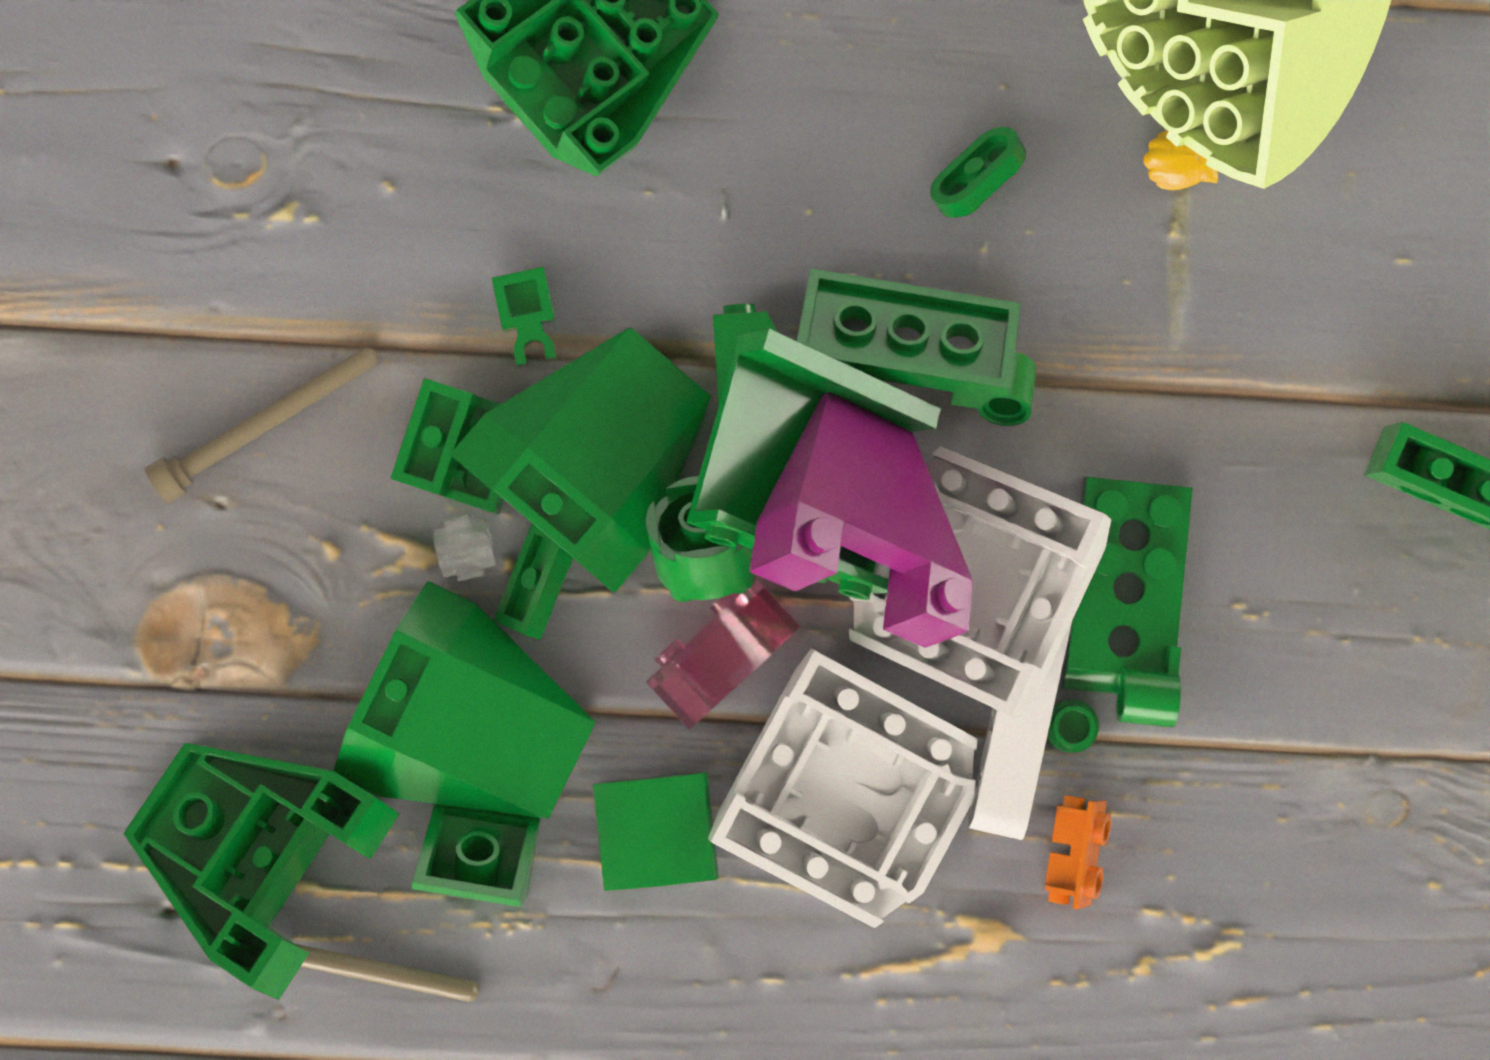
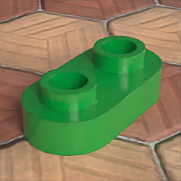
(978, 172)

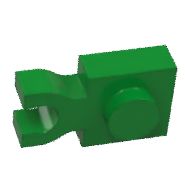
(525, 306)

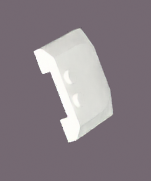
(1028, 572)
(849, 792)

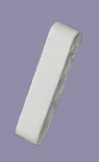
(1013, 761)

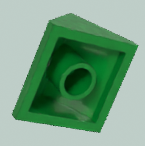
(478, 855)

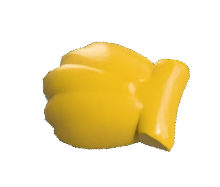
(1176, 166)

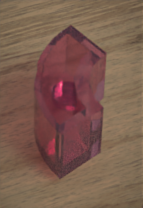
(722, 654)

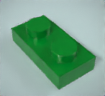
(533, 585)

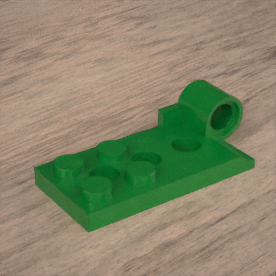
(980, 378)
(1149, 676)

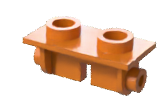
(1078, 872)

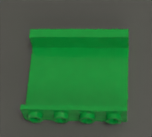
(757, 426)

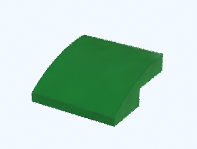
(434, 430)
(655, 831)

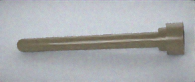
(174, 475)
(390, 974)

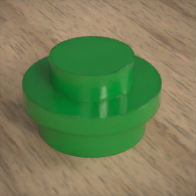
(1073, 726)

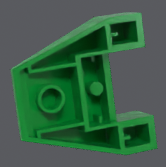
(234, 840)

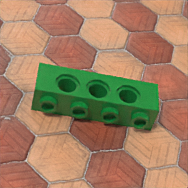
(1433, 471)

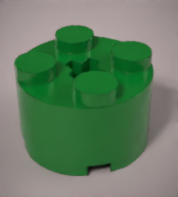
(688, 561)

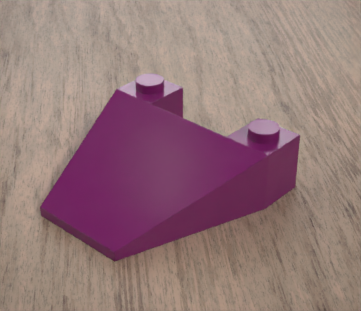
(867, 490)

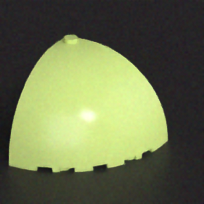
(1240, 78)

